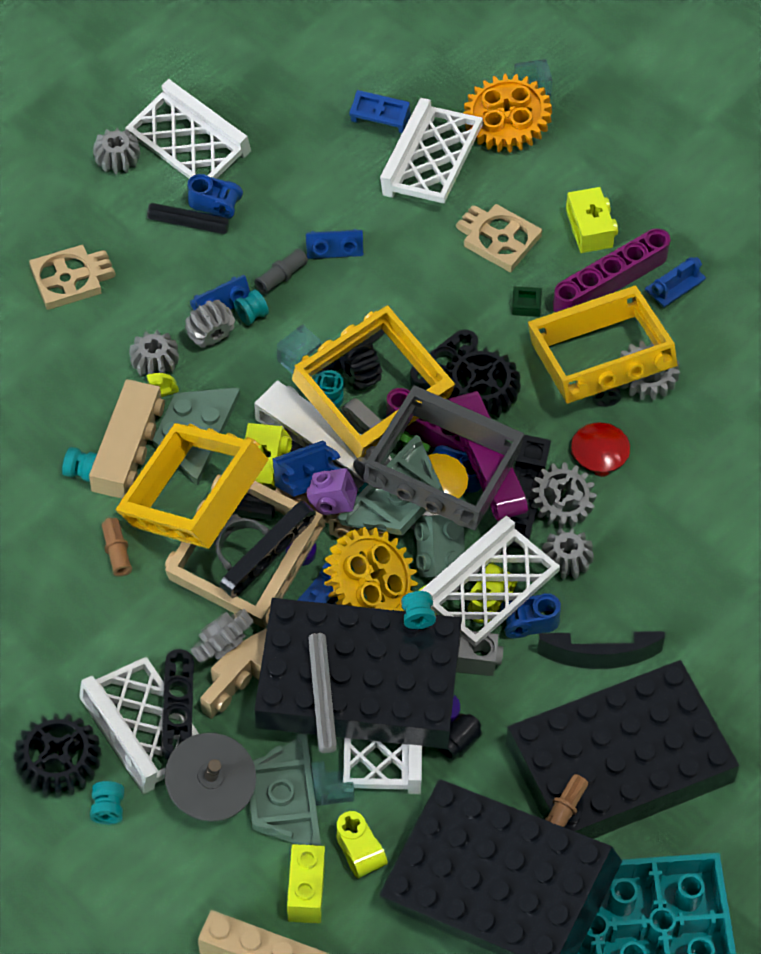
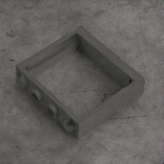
(456, 420)

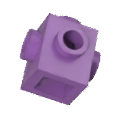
(332, 492)

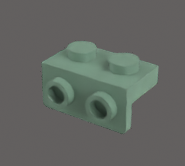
(438, 544)

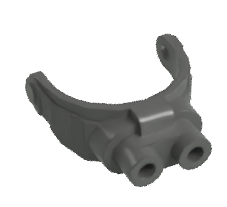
(235, 523)

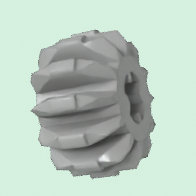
(116, 150)
(209, 323)
(154, 353)
(570, 552)

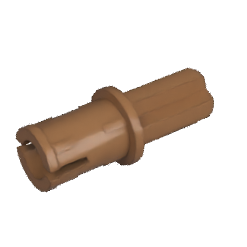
(116, 547)
(565, 805)

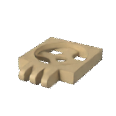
(478, 223)
(96, 268)

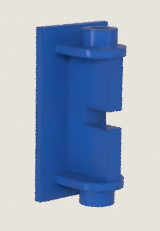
(334, 244)
(676, 282)
(226, 293)

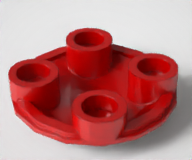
(600, 448)

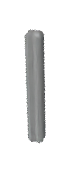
(322, 693)

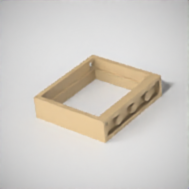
(281, 579)

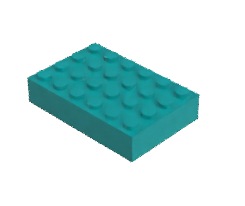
(664, 909)

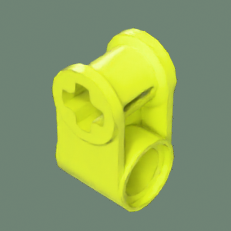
(491, 587)
(361, 848)

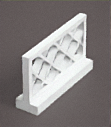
(206, 122)
(411, 147)
(473, 560)
(117, 728)
(410, 766)

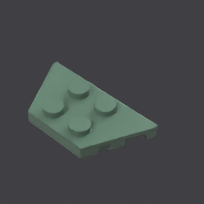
(203, 410)
(385, 510)
(285, 795)

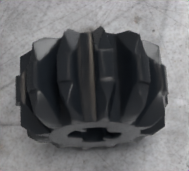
(361, 366)

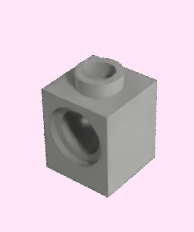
(471, 663)

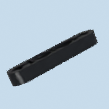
(267, 549)
(173, 704)

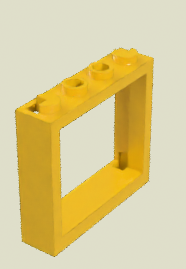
(594, 316)
(350, 337)
(219, 504)

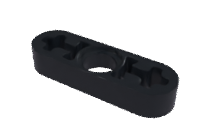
(447, 348)

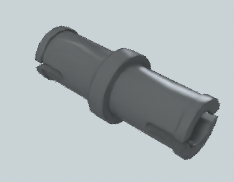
(281, 271)

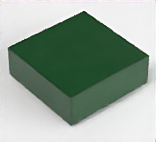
(526, 301)

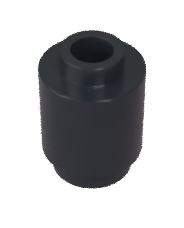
(463, 735)

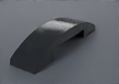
(528, 466)
(559, 649)

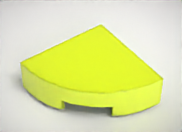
(166, 382)

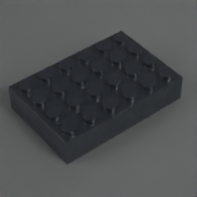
(383, 675)
(634, 743)
(499, 875)

